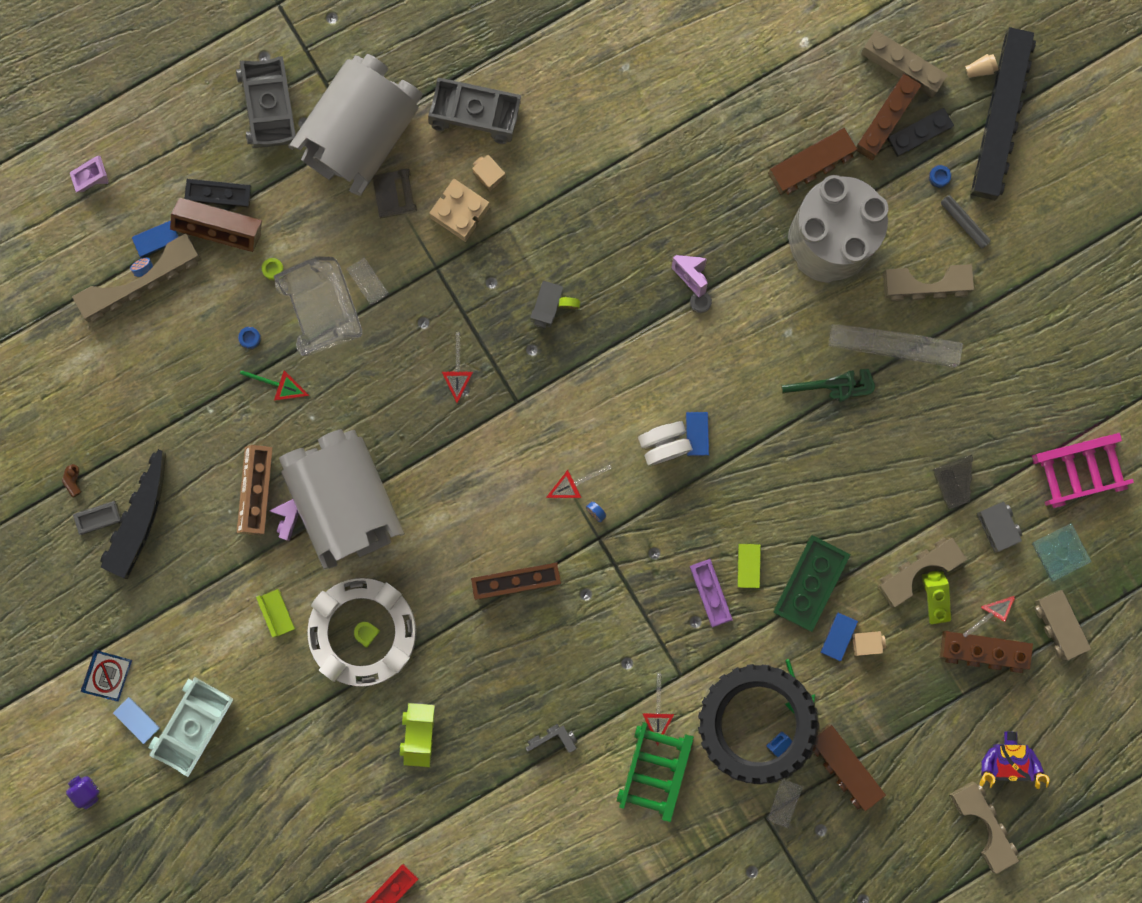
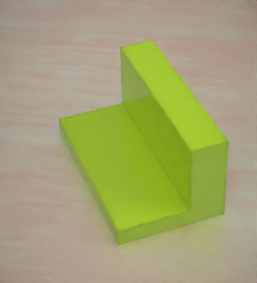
(275, 613)

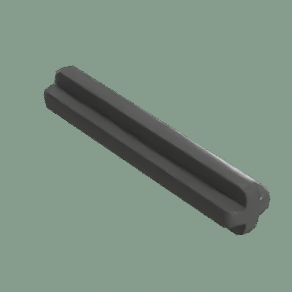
(965, 221)

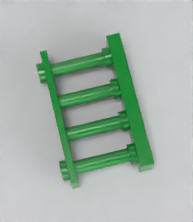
(670, 786)

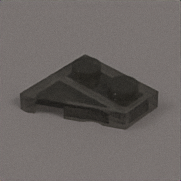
(955, 481)

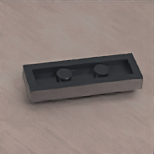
(920, 132)
(218, 193)

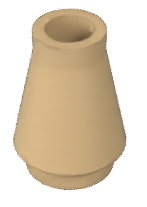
(984, 66)

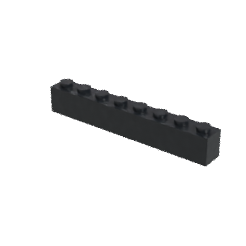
(1002, 114)

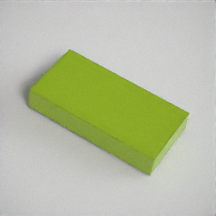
(748, 566)

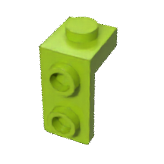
(937, 597)

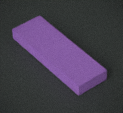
(711, 593)

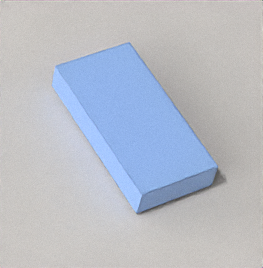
(136, 720)

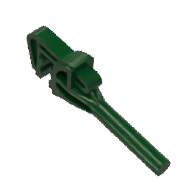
(841, 385)

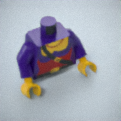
(1012, 763)

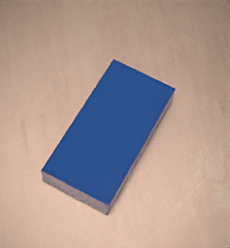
(154, 239)
(697, 433)
(839, 636)

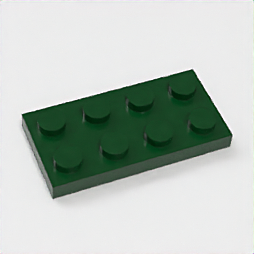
(811, 583)

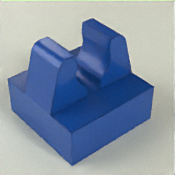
(779, 744)

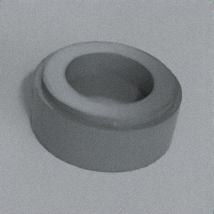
(701, 304)

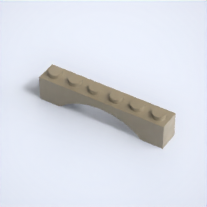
(176, 256)

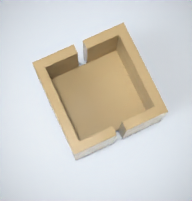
(459, 209)

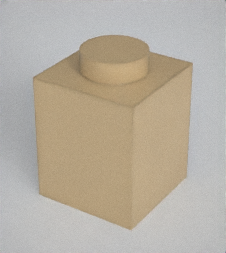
(488, 172)
(868, 643)

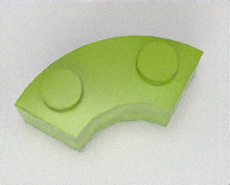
(418, 735)

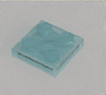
(1061, 552)

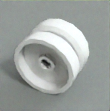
(664, 440)

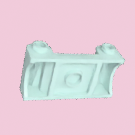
(190, 726)

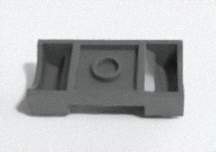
(267, 102)
(474, 108)

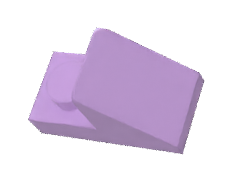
(89, 175)
(689, 271)
(291, 514)

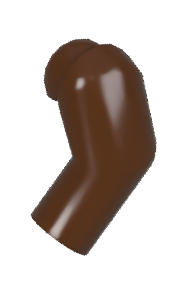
(69, 480)

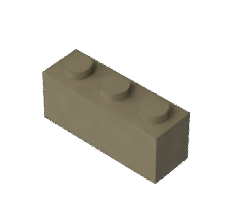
(1061, 625)

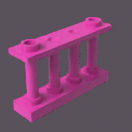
(1088, 450)

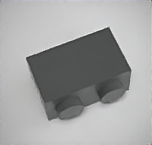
(1000, 526)

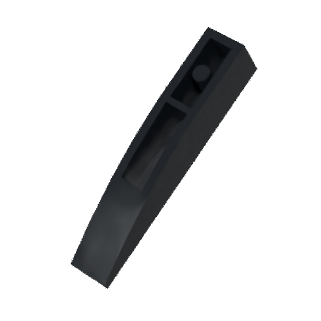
(137, 522)

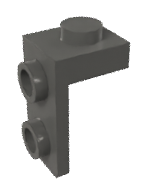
(546, 305)
(567, 738)

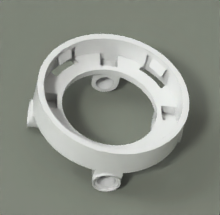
(325, 606)

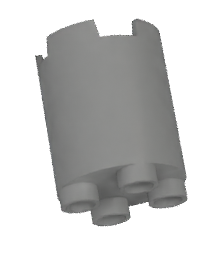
(356, 122)
(837, 228)
(340, 497)

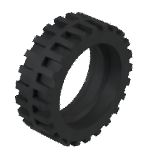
(711, 724)

